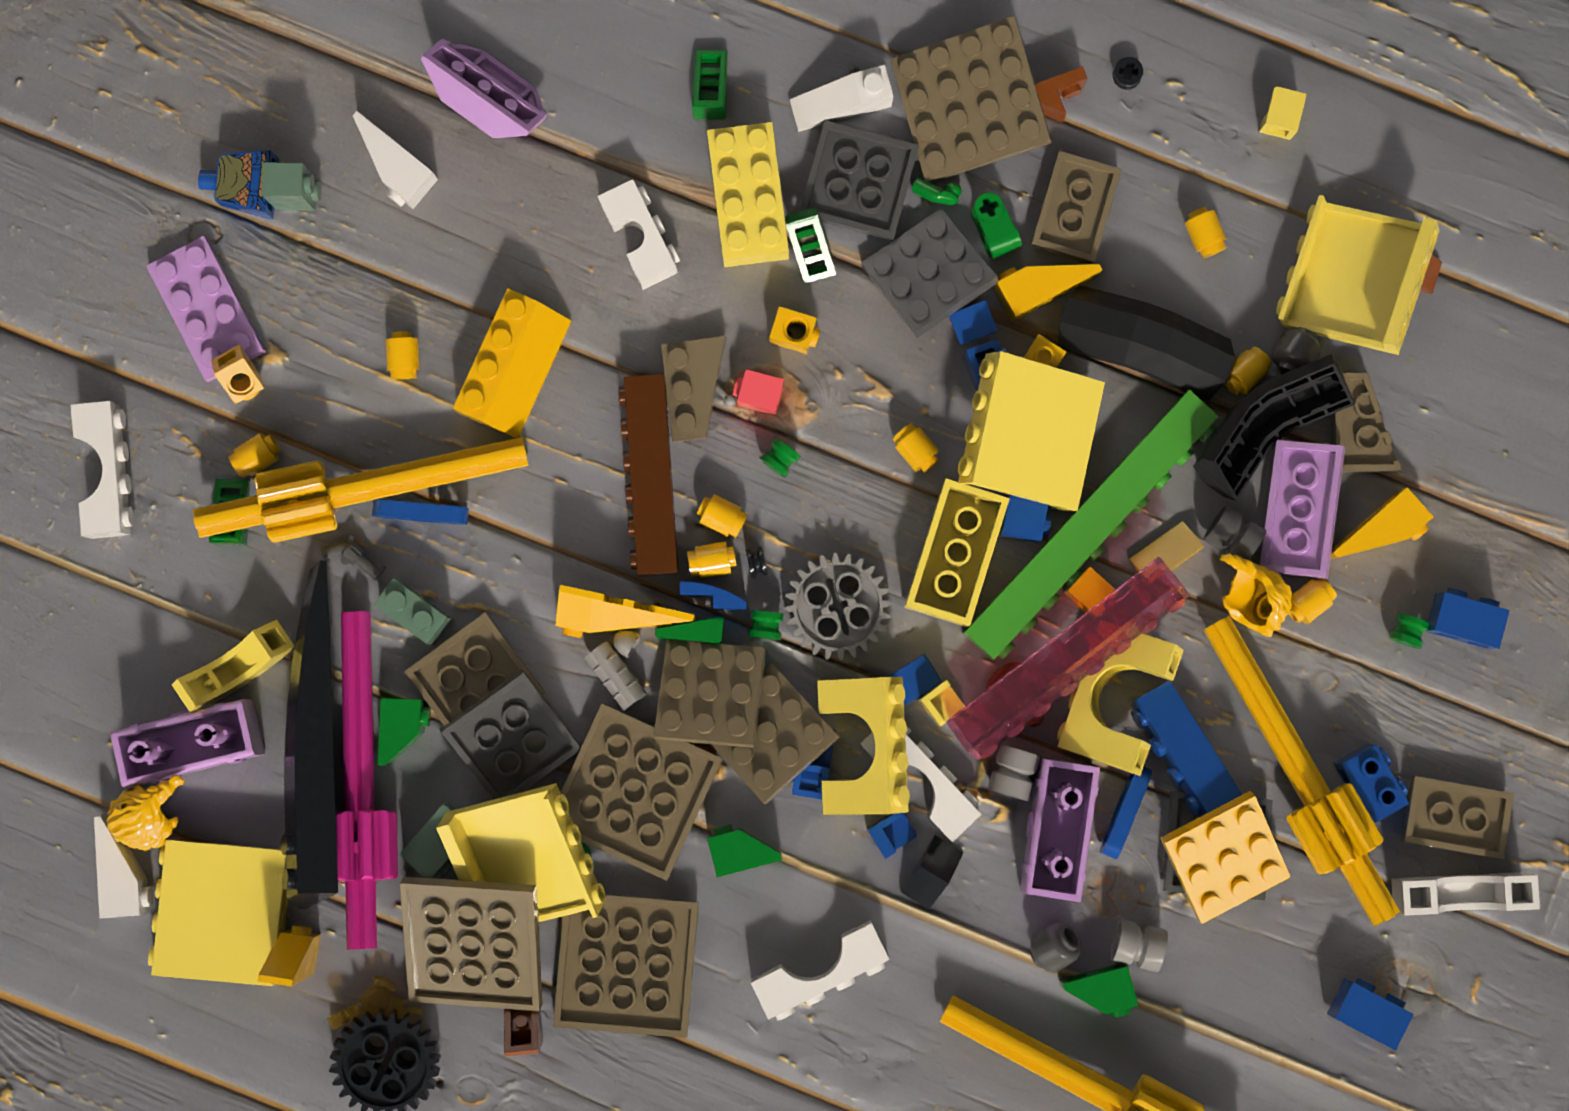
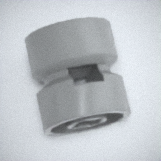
(1014, 772)
(1143, 946)

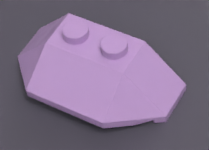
(483, 90)

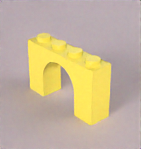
(1085, 729)
(885, 783)

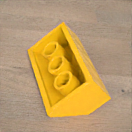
(512, 364)

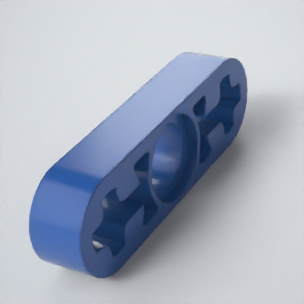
(420, 512)
(1125, 813)

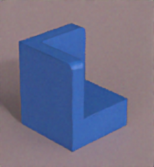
(973, 322)
(891, 833)

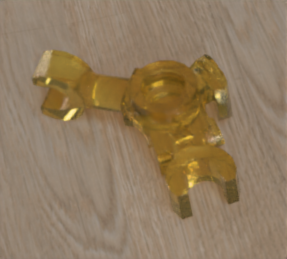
(373, 999)

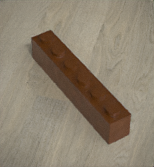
(650, 475)

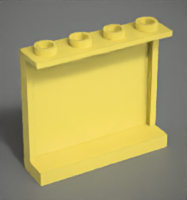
(1357, 276)
(1031, 431)
(525, 842)
(217, 911)

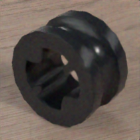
(1134, 80)
(756, 562)

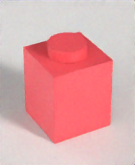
(759, 391)

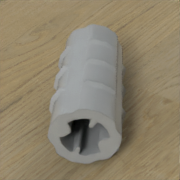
(615, 675)

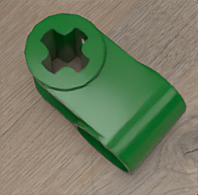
(998, 231)

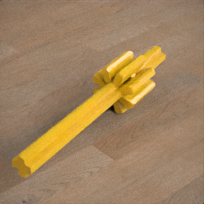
(303, 500)
(1329, 824)
(1059, 1068)

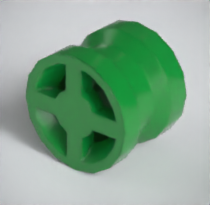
(779, 457)
(766, 625)
(1409, 630)

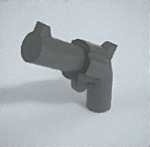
(353, 554)

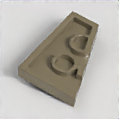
(691, 383)
(1363, 430)

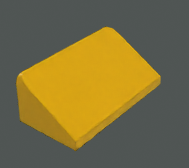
(1172, 547)

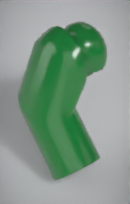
(935, 194)

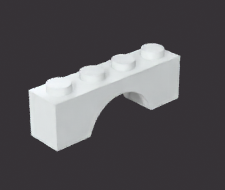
(107, 509)
(950, 808)
(1466, 892)
(783, 990)

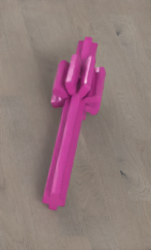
(363, 836)

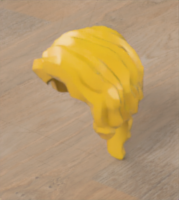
(1256, 596)
(137, 815)

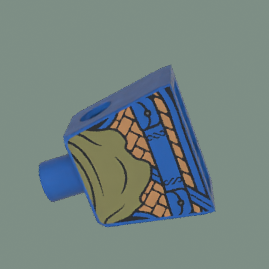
(239, 182)

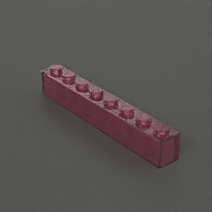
(1068, 659)

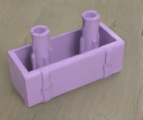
(187, 742)
(1059, 830)

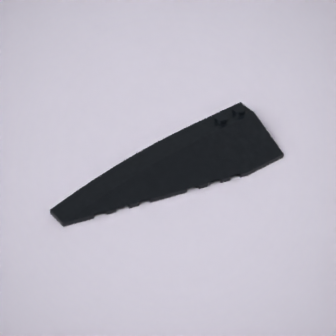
(309, 756)

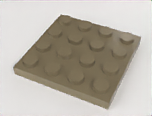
(971, 100)
(637, 791)
(471, 943)
(628, 967)

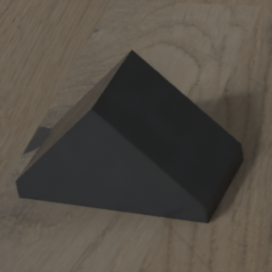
(932, 872)

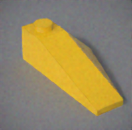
(597, 613)

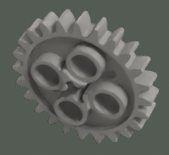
(866, 597)

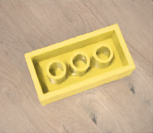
(748, 194)
(956, 553)

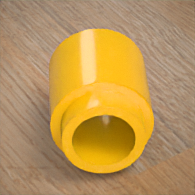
(1206, 232)
(402, 355)
(1248, 371)
(916, 448)
(254, 455)
(722, 515)
(711, 560)
(1311, 600)

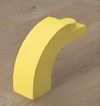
(235, 668)

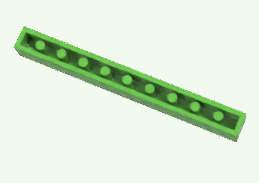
(1088, 527)

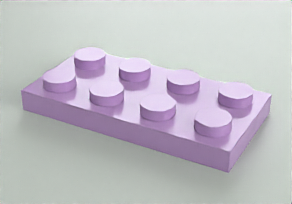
(203, 304)
(1302, 508)

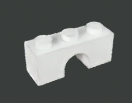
(627, 208)

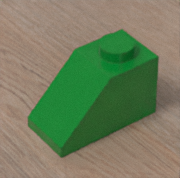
(400, 726)
(739, 851)
(1104, 989)

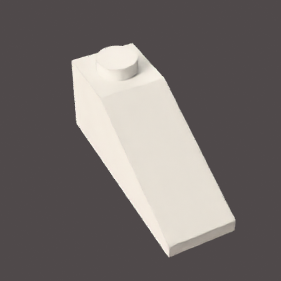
(843, 98)
(398, 169)
(120, 878)

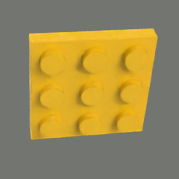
(1225, 857)

